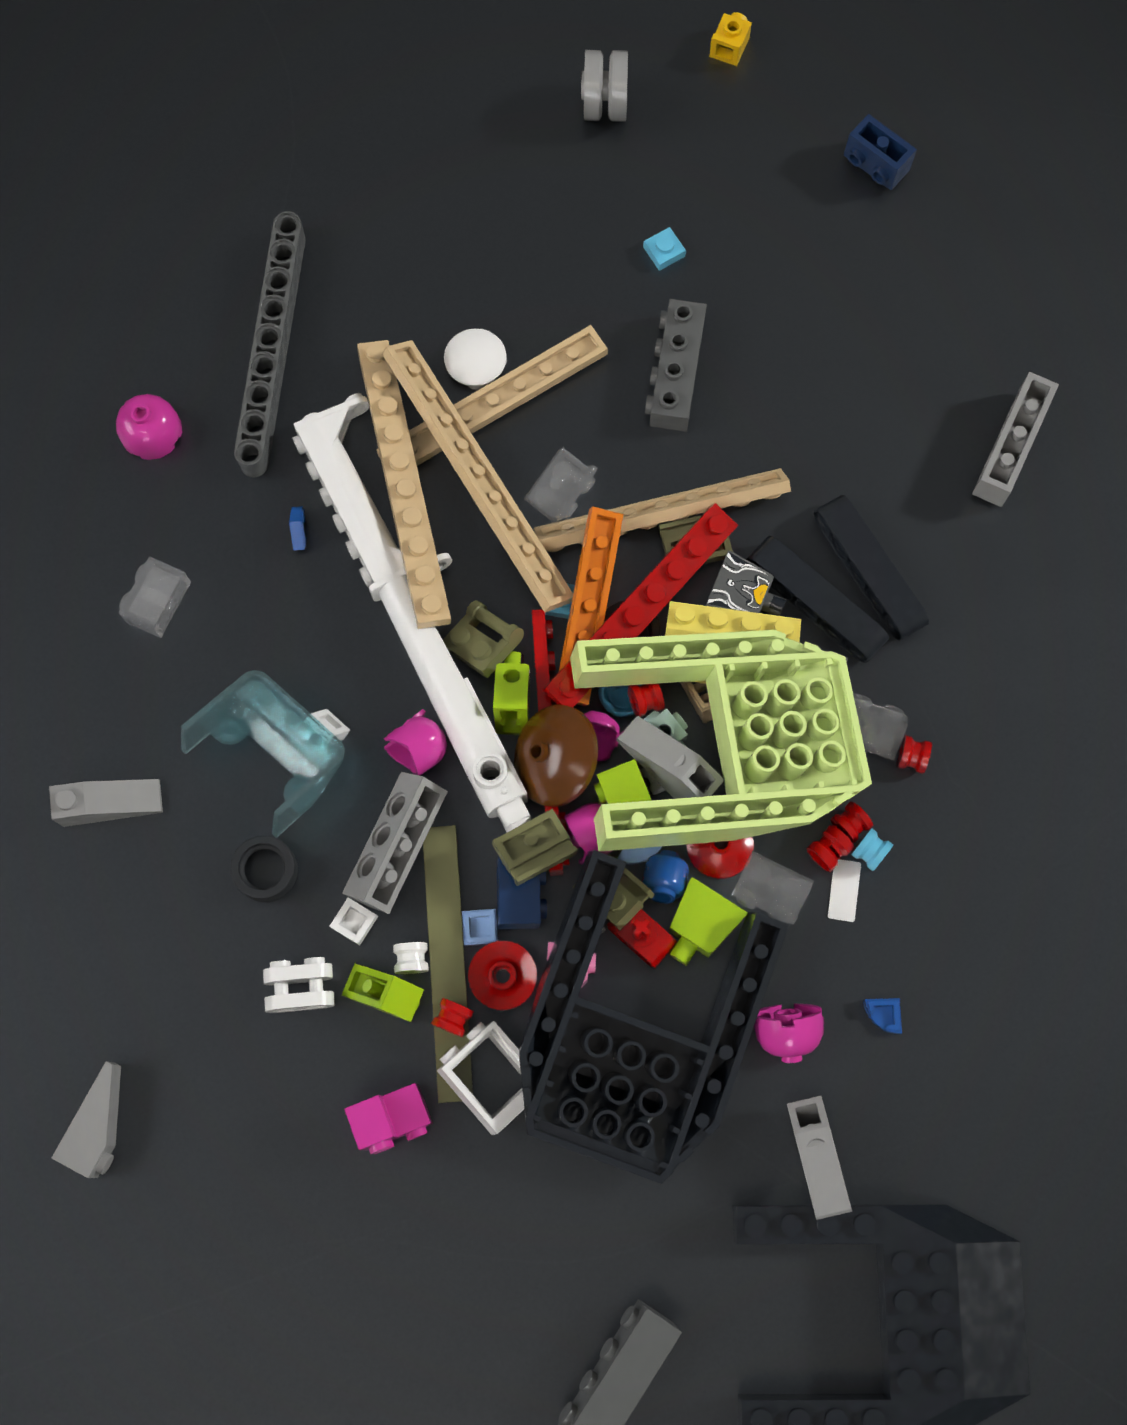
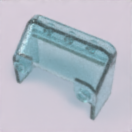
(282, 727)

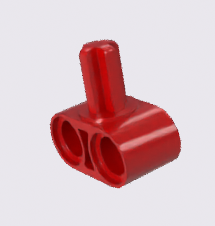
(645, 938)

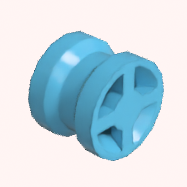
(872, 849)

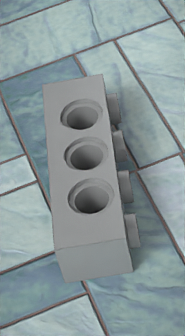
(1015, 439)
(395, 842)

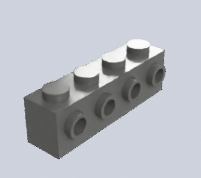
(677, 365)
(624, 1370)

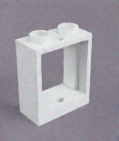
(454, 1056)

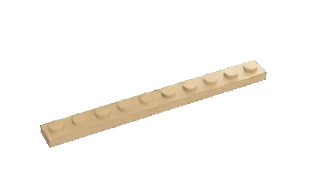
(478, 476)
(404, 487)

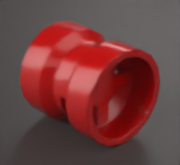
(830, 848)

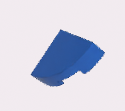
(296, 521)
(885, 1014)

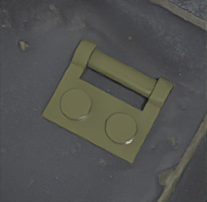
(475, 647)

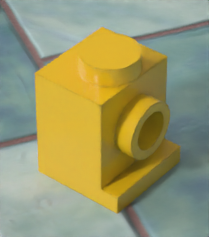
(732, 33)

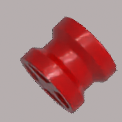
(645, 698)
(914, 754)
(852, 821)
(452, 1017)

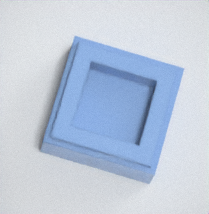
(479, 927)

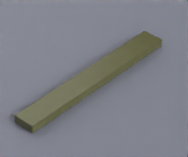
(446, 946)

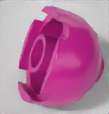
(148, 426)
(789, 1031)

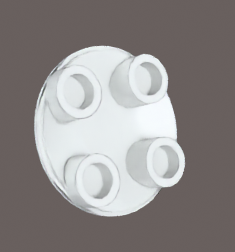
(475, 357)

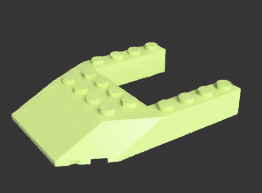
(779, 725)

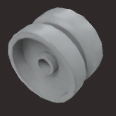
(604, 85)

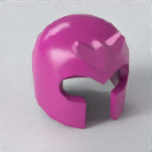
(417, 744)
(582, 828)

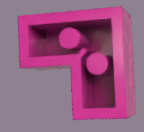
(389, 1117)

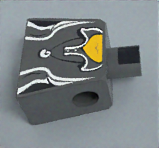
(744, 587)

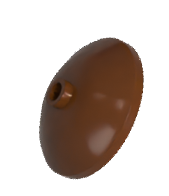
(556, 755)

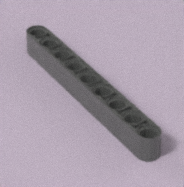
(274, 355)

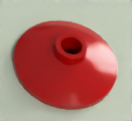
(720, 862)
(493, 959)

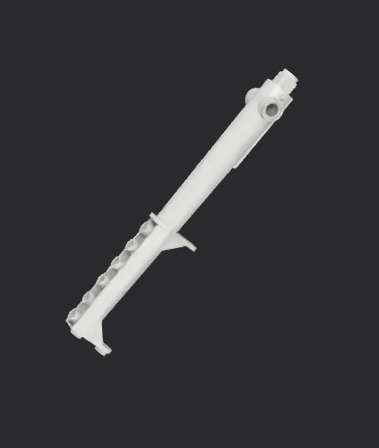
(383, 570)

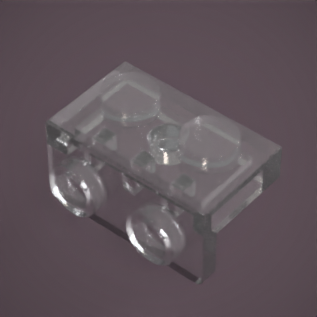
(560, 486)
(880, 727)
(772, 888)

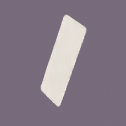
(844, 890)

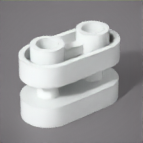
(312, 971)

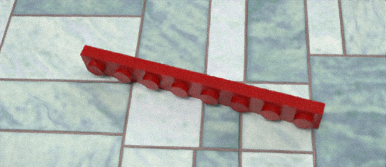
(652, 593)
(544, 663)

